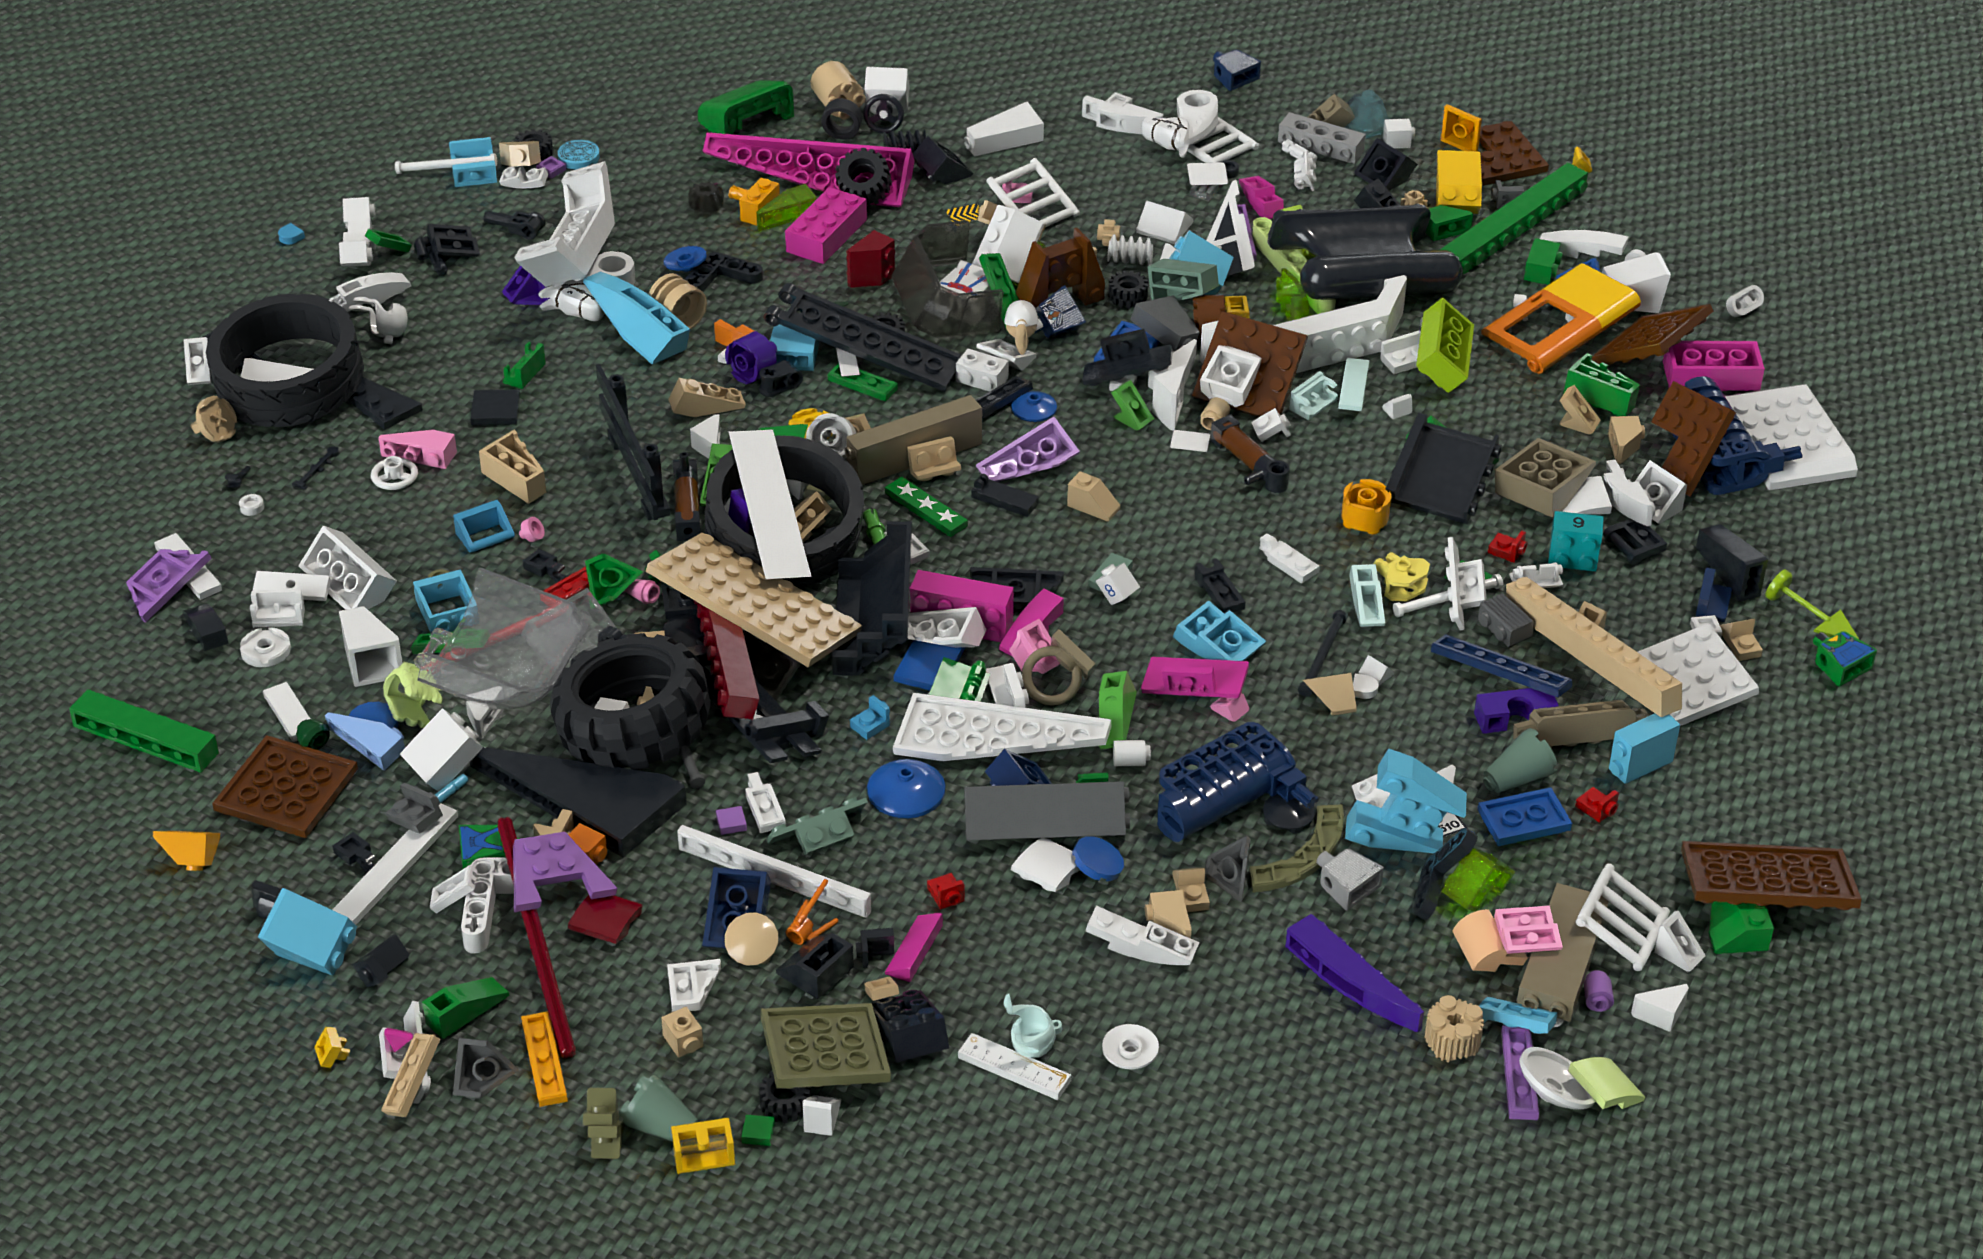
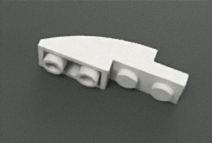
(1115, 117)
(373, 286)
(1627, 496)
(1146, 943)

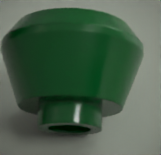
(312, 733)

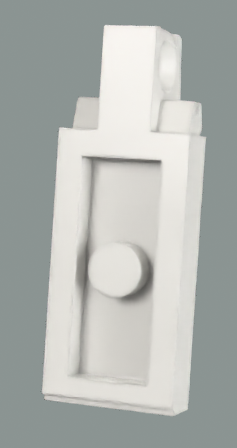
(1288, 559)
(763, 804)

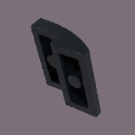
(452, 240)

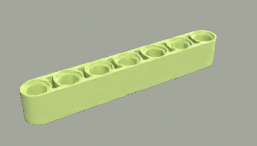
(1288, 259)

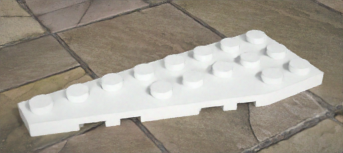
(969, 729)

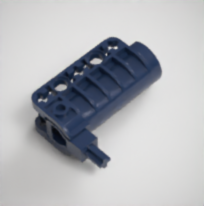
(1738, 459)
(1227, 781)

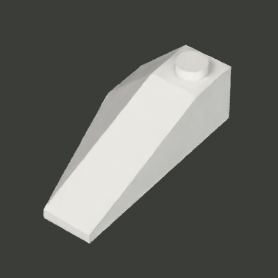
(947, 627)

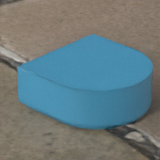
(290, 234)

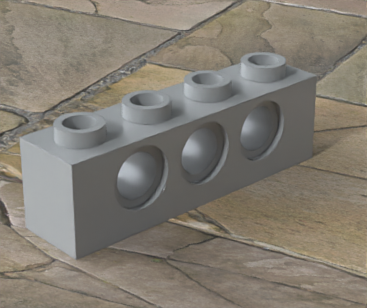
(1322, 137)

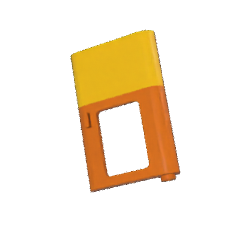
(1582, 293)

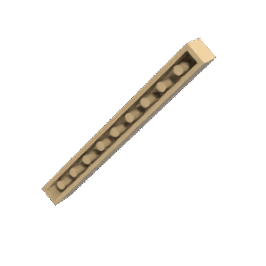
(1597, 648)

